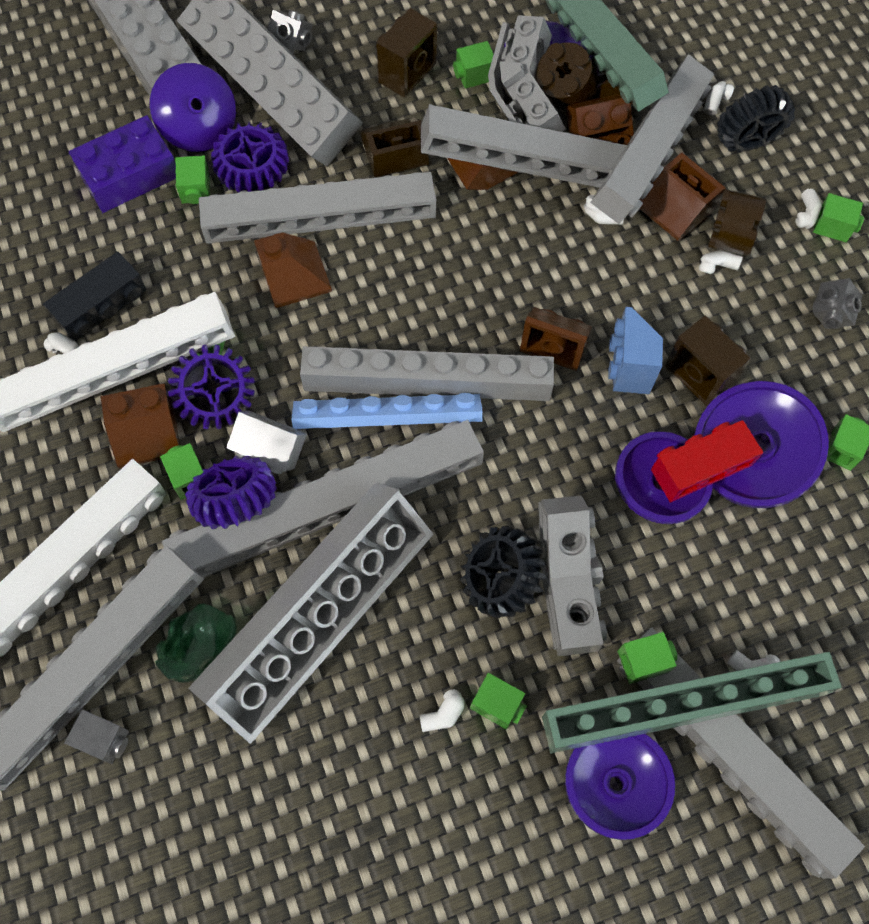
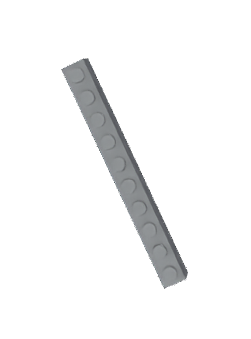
(330, 498)

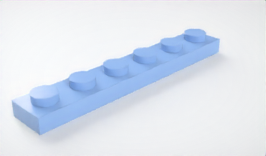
(386, 411)

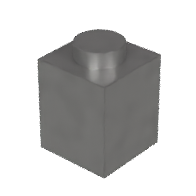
(97, 737)

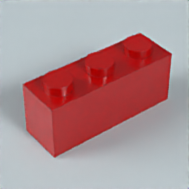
(705, 459)

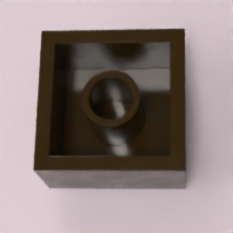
(406, 52)
(707, 360)

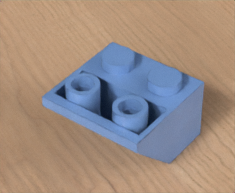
(636, 354)

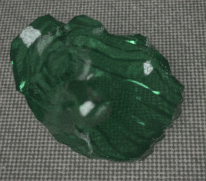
(194, 642)

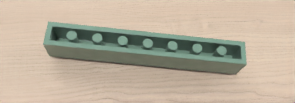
(613, 50)
(690, 702)

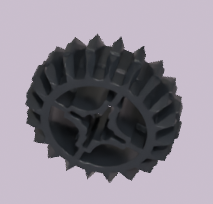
(755, 119)
(509, 591)

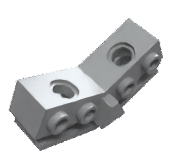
(517, 69)
(571, 574)

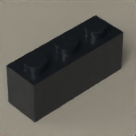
(95, 296)

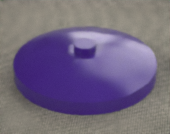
(786, 430)

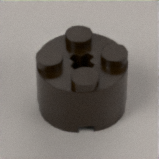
(567, 75)
(737, 223)

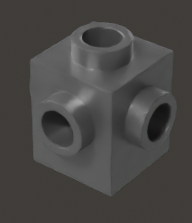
(291, 29)
(837, 304)

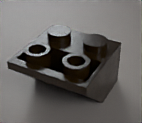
(394, 146)

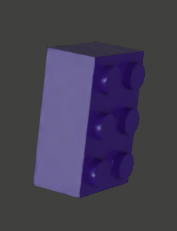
(124, 163)

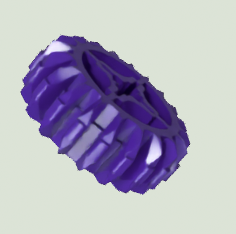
(233, 163)
(196, 389)
(231, 492)

